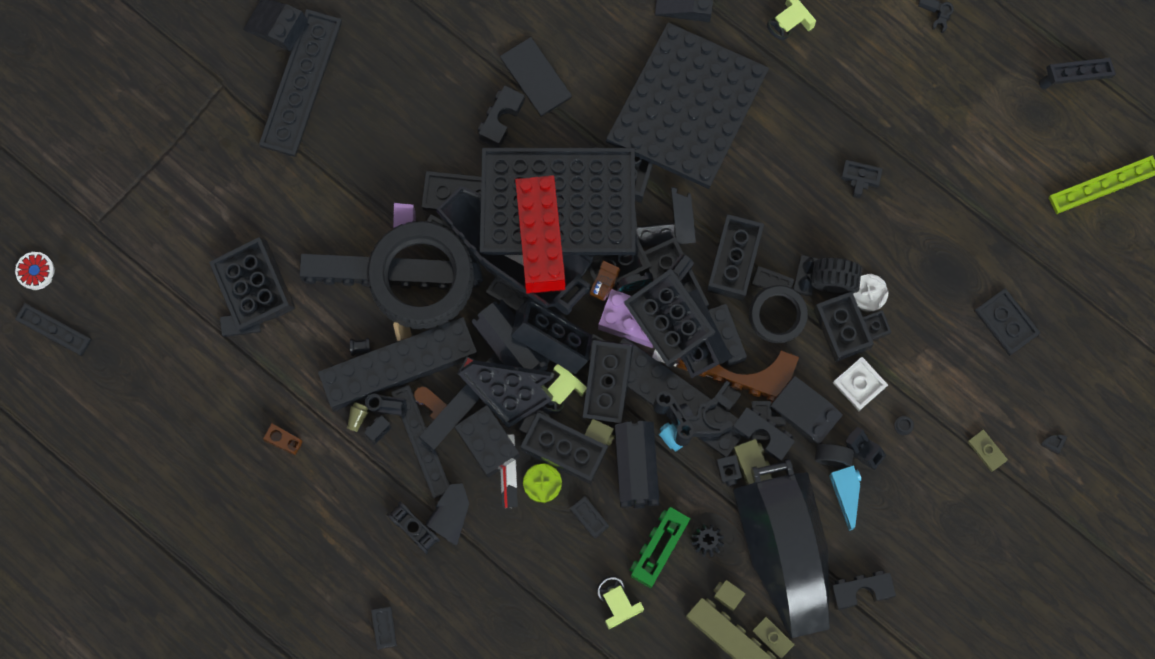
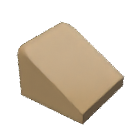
(401, 332)

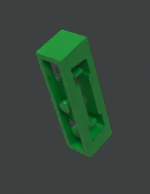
(675, 519)

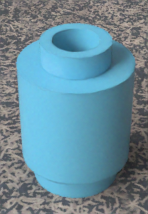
(667, 434)

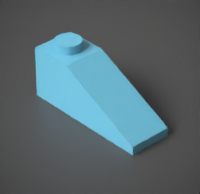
(847, 488)

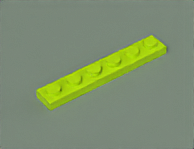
(1103, 185)

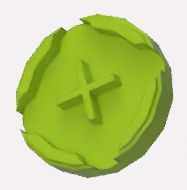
(542, 483)

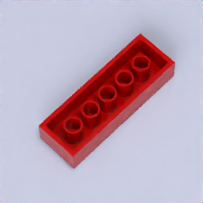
(540, 234)

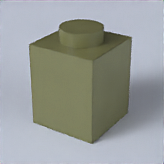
(600, 432)
(728, 595)

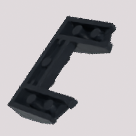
(681, 228)

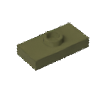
(987, 450)
(773, 638)

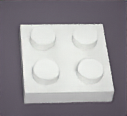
(860, 383)

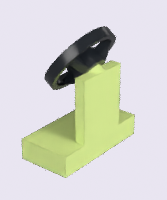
(790, 18)
(562, 388)
(617, 602)

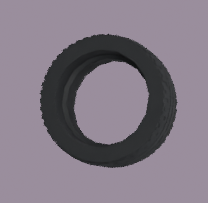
(797, 300)

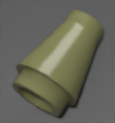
(356, 417)

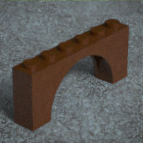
(764, 383)

